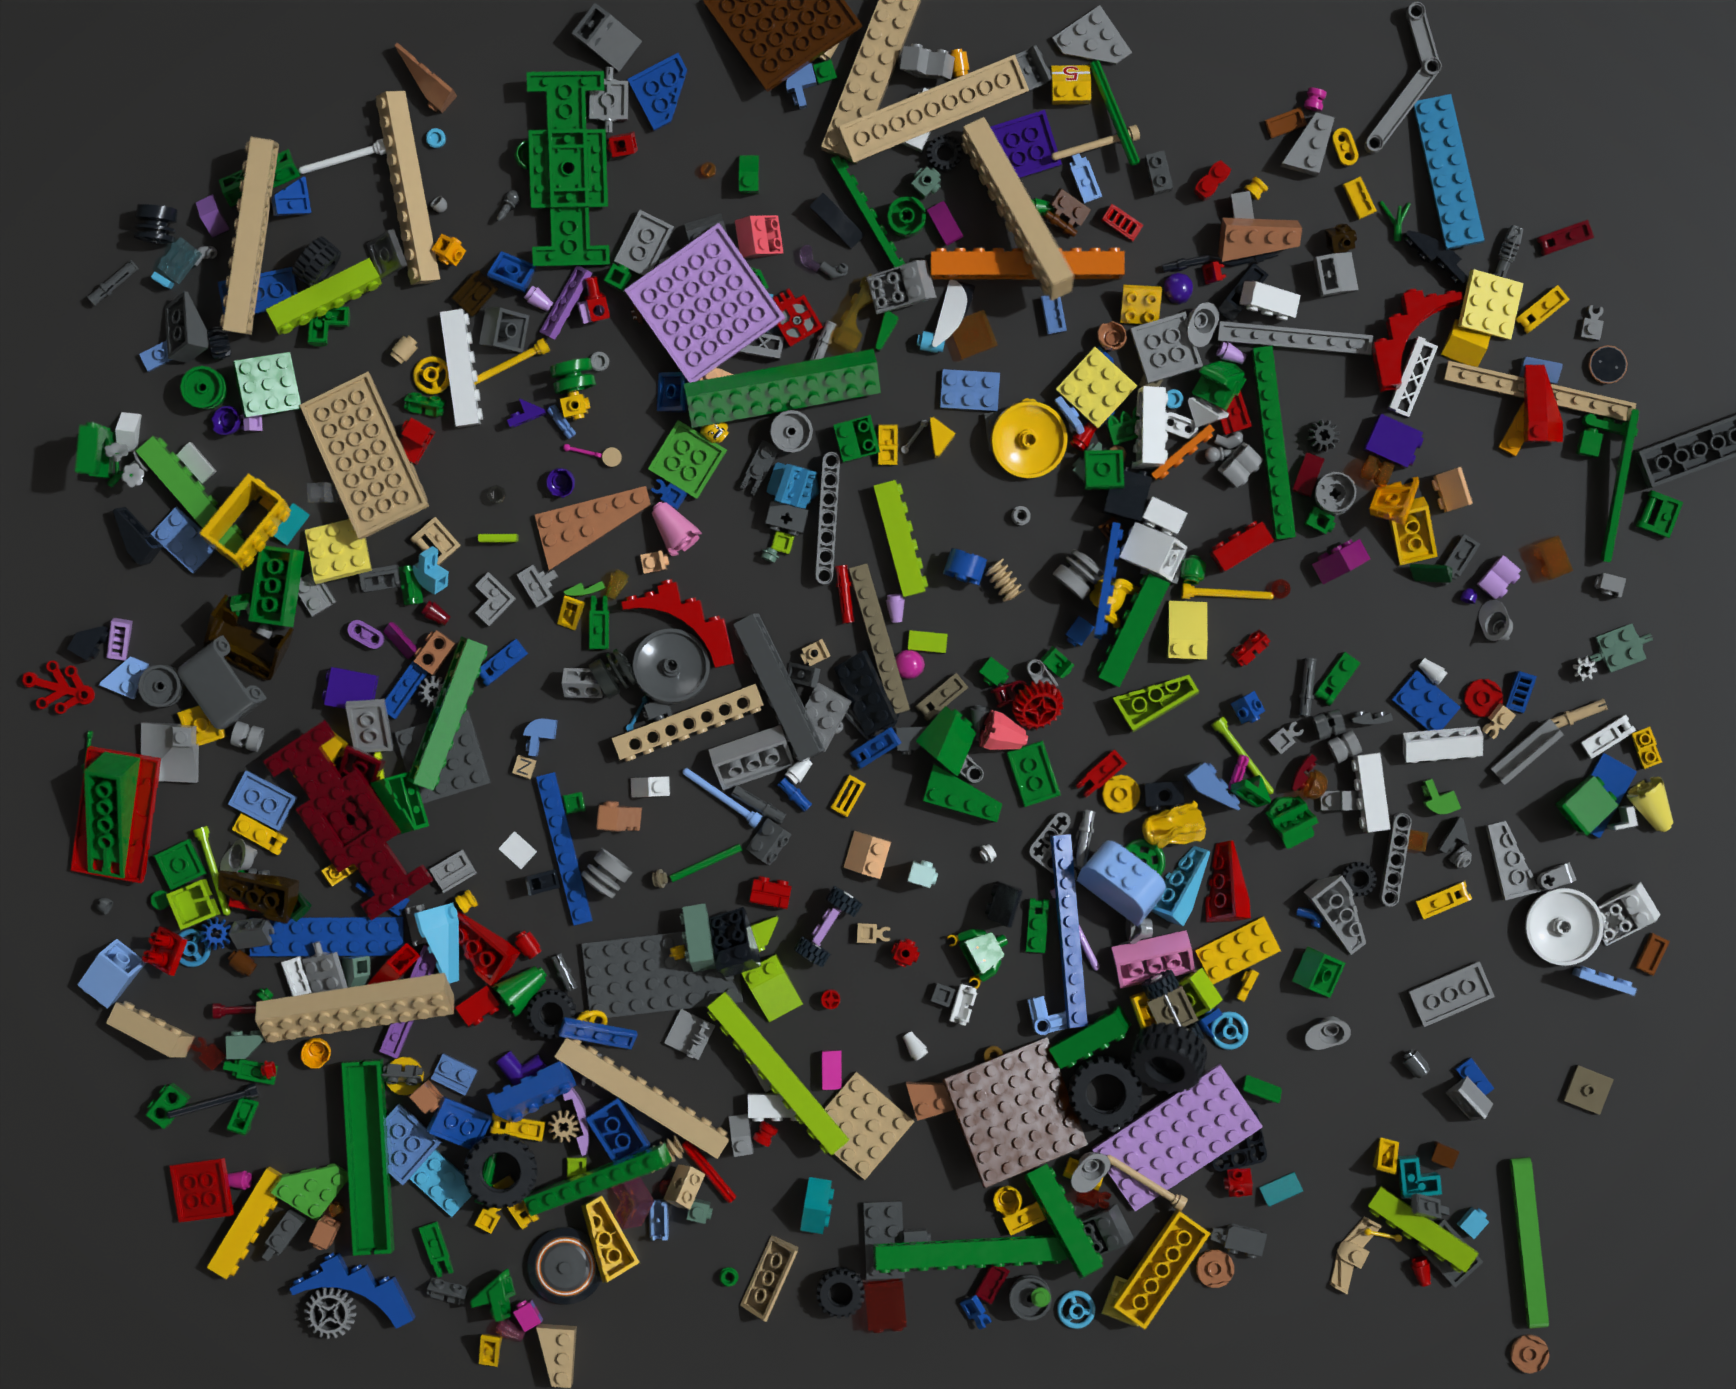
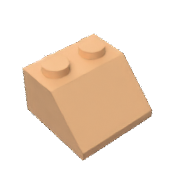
(1451, 490)
(867, 854)

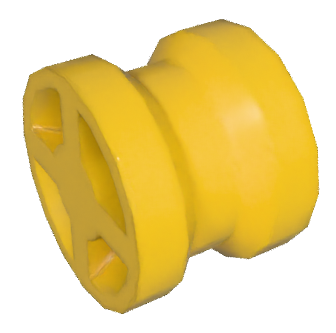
(1256, 188)
(466, 901)

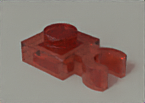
(211, 1055)
(1092, 1197)

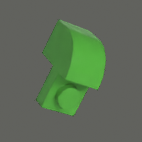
(1439, 804)

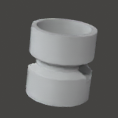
(247, 736)
(1345, 746)

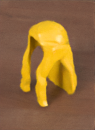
(1175, 826)

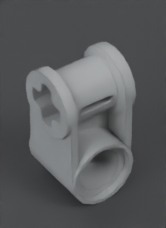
(1043, 675)
(968, 765)
(1559, 876)

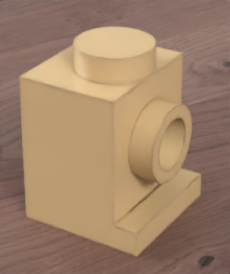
(823, 653)

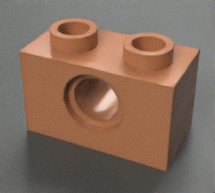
(325, 1232)

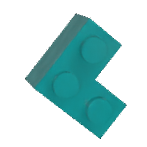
(1414, 1182)
(816, 1206)

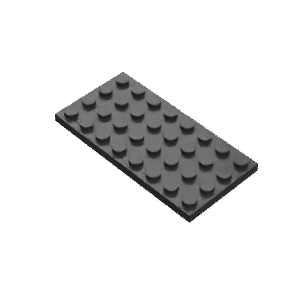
(642, 978)

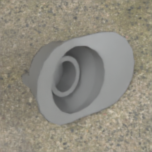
(1202, 324)
(1495, 621)
(238, 857)
(1327, 1033)
(1090, 1171)

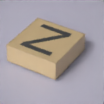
(524, 766)

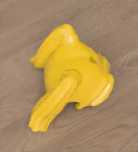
(1121, 588)

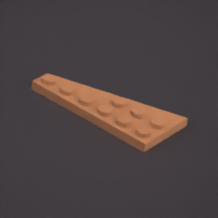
(581, 524)

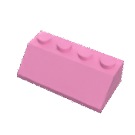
(1152, 956)

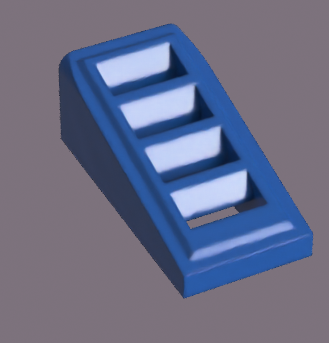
(1527, 693)

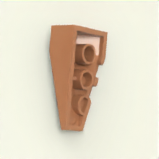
(432, 87)

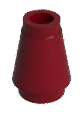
(435, 613)

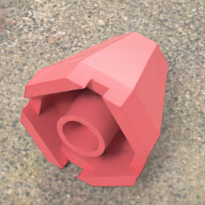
(1002, 733)

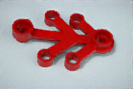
(61, 688)

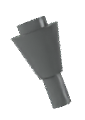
(978, 715)

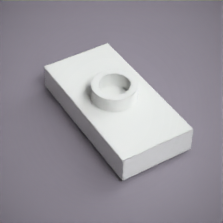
(296, 976)

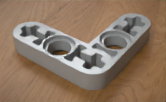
(1047, 853)

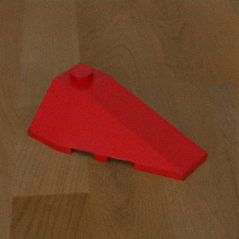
(1541, 410)
(1228, 891)
(485, 949)

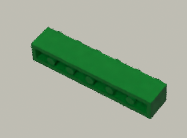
(1133, 630)
(1063, 1221)

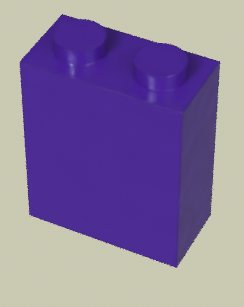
(1393, 441)
(348, 686)

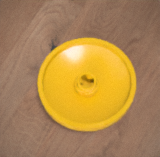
(1029, 439)

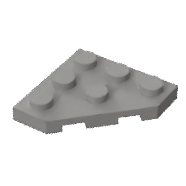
(1093, 39)

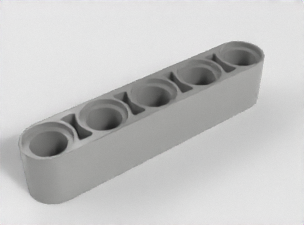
(1397, 869)

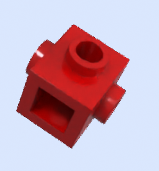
(908, 945)
(1238, 1182)

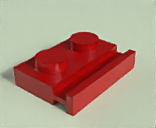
(1238, 416)

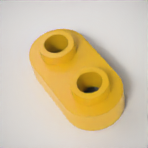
(1345, 147)

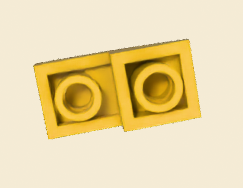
(1646, 747)
(333, 876)

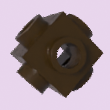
(1340, 238)

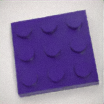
(1028, 143)

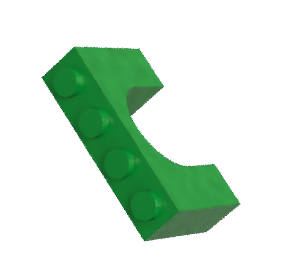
(91, 450)

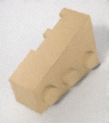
(559, 1352)

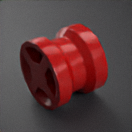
(830, 1002)

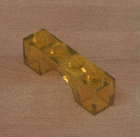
(849, 335)

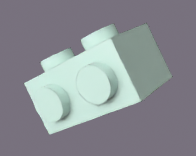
(923, 873)

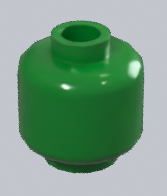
(1193, 570)

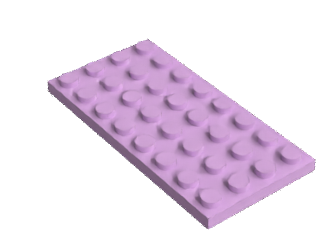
(1180, 1136)

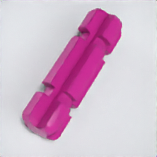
(1239, 770)

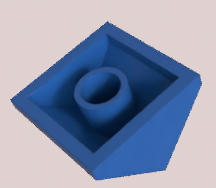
(512, 272)
(671, 392)

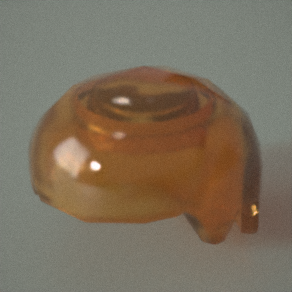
(1316, 785)

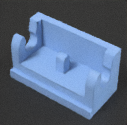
(659, 1220)

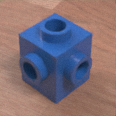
(1248, 708)

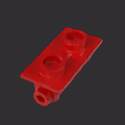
(1257, 641)

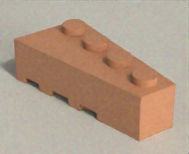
(1256, 236)

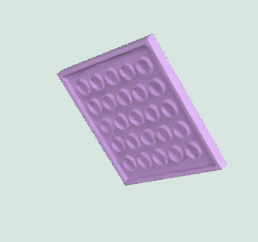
(705, 303)

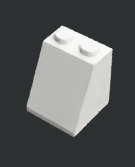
(1153, 551)

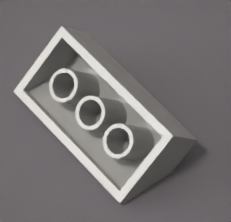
(751, 757)

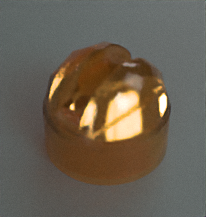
(712, 171)
(336, 1209)

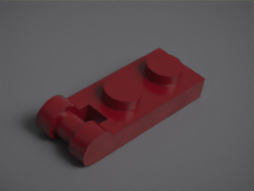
(1566, 237)

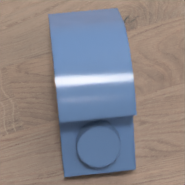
(800, 80)
(539, 729)

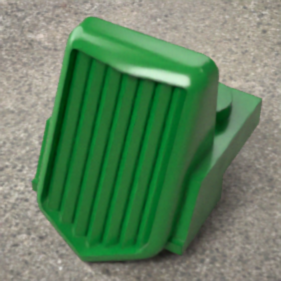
(1219, 383)
(1291, 820)
(497, 1294)

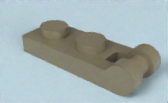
(942, 696)

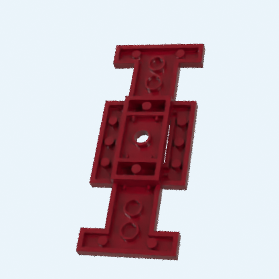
(363, 839)

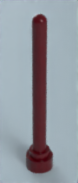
(221, 1010)

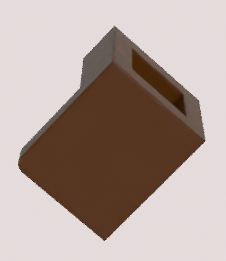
(1445, 1155)

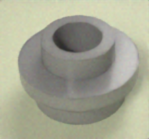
(1020, 521)

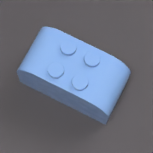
(1122, 881)

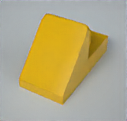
(489, 1350)

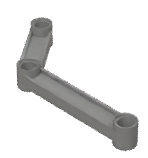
(1427, 54)

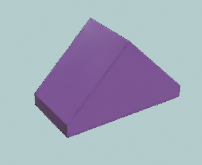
(212, 216)

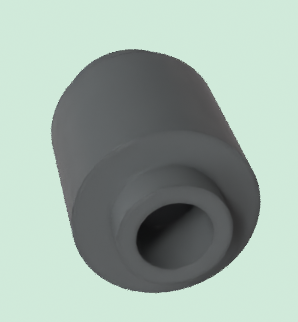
(1415, 1063)

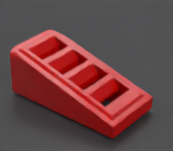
(1111, 224)

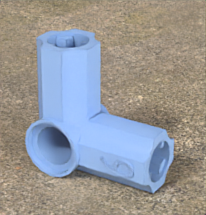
(1039, 1013)

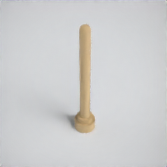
(1133, 132)
(1177, 1201)

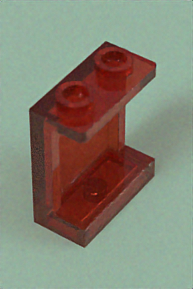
(885, 1305)

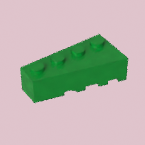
(955, 794)
(1090, 1038)

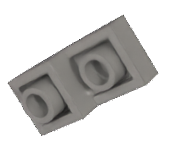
(1242, 205)

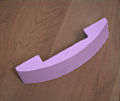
(583, 1139)

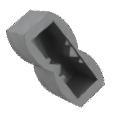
(1240, 465)

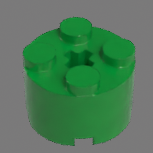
(906, 205)

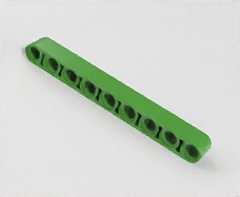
(1529, 1242)

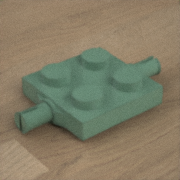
(1621, 648)

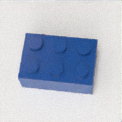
(617, 1130)

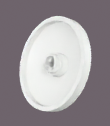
(1564, 926)

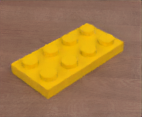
(1237, 950)

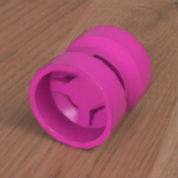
(1315, 99)

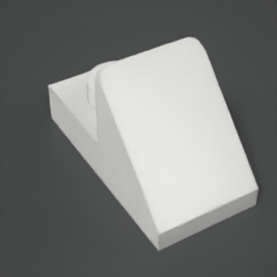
(650, 786)

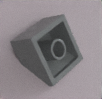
(504, 329)

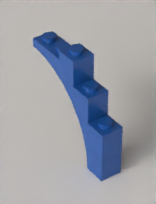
(336, 1274)

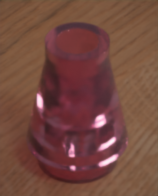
(509, 1330)

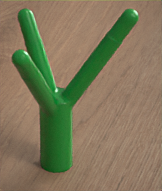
(1397, 223)

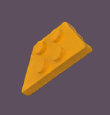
(1394, 501)

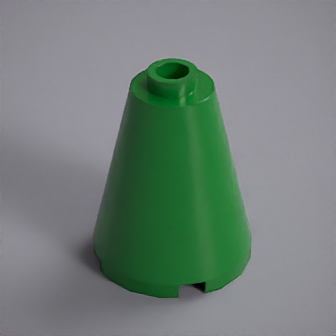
(520, 989)

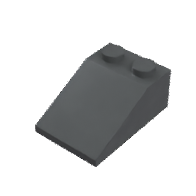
(184, 329)

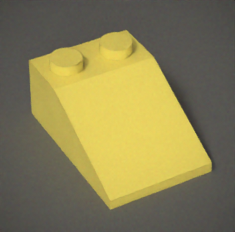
(1187, 630)

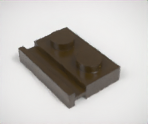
(475, 293)

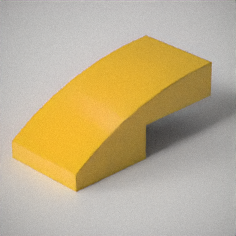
(888, 444)

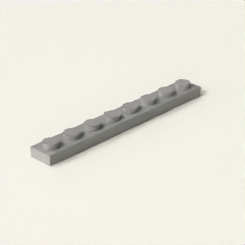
(1295, 338)

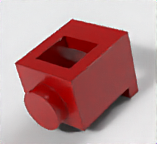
(617, 150)

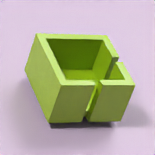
(193, 905)

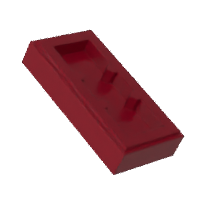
(992, 1283)

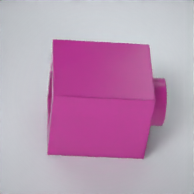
(527, 1314)

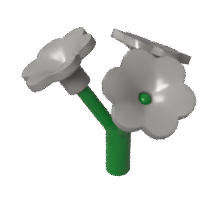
(131, 473)

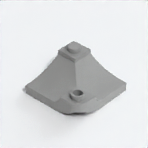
(175, 747)

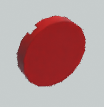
(1482, 697)

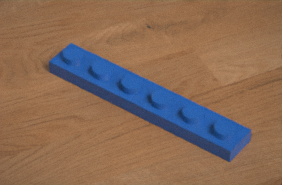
(1107, 589)

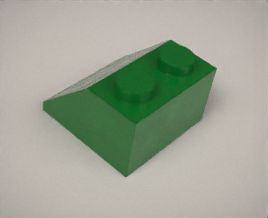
(1318, 972)

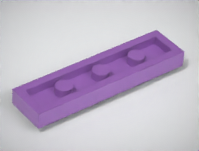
(565, 302)

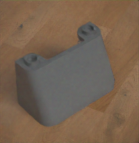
(217, 686)

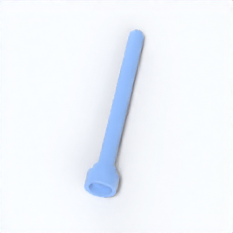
(752, 817)

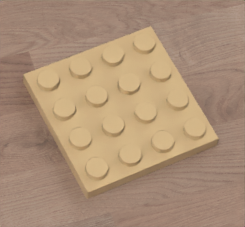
(868, 1121)

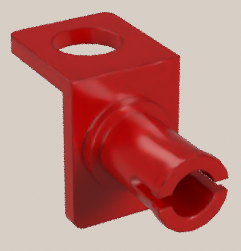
(595, 298)

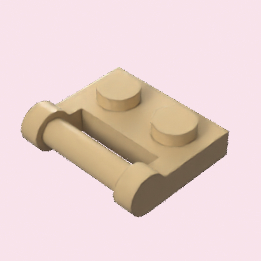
(440, 538)

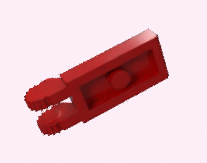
(1103, 772)

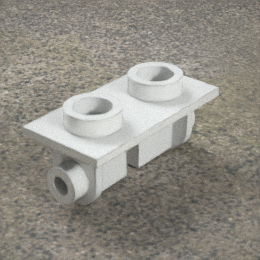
(965, 997)

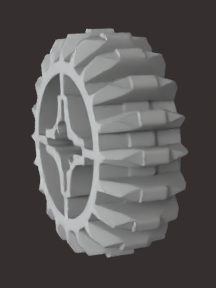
(323, 1306)

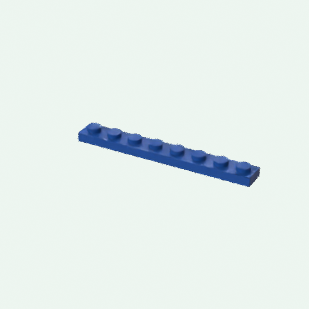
(564, 848)

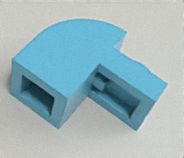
(428, 573)

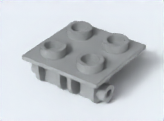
(689, 1034)

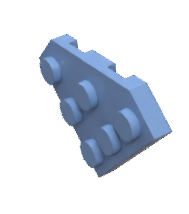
(407, 1144)

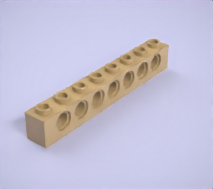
(622, 742)

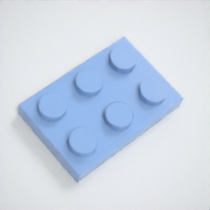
(1604, 979)

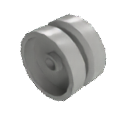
(802, 427)

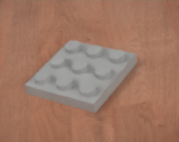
(1165, 348)

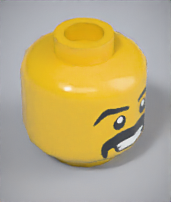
(715, 432)

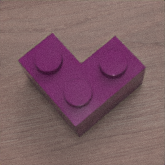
(1341, 560)

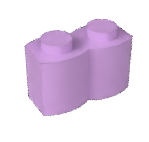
(1499, 577)

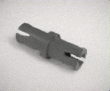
(563, 972)

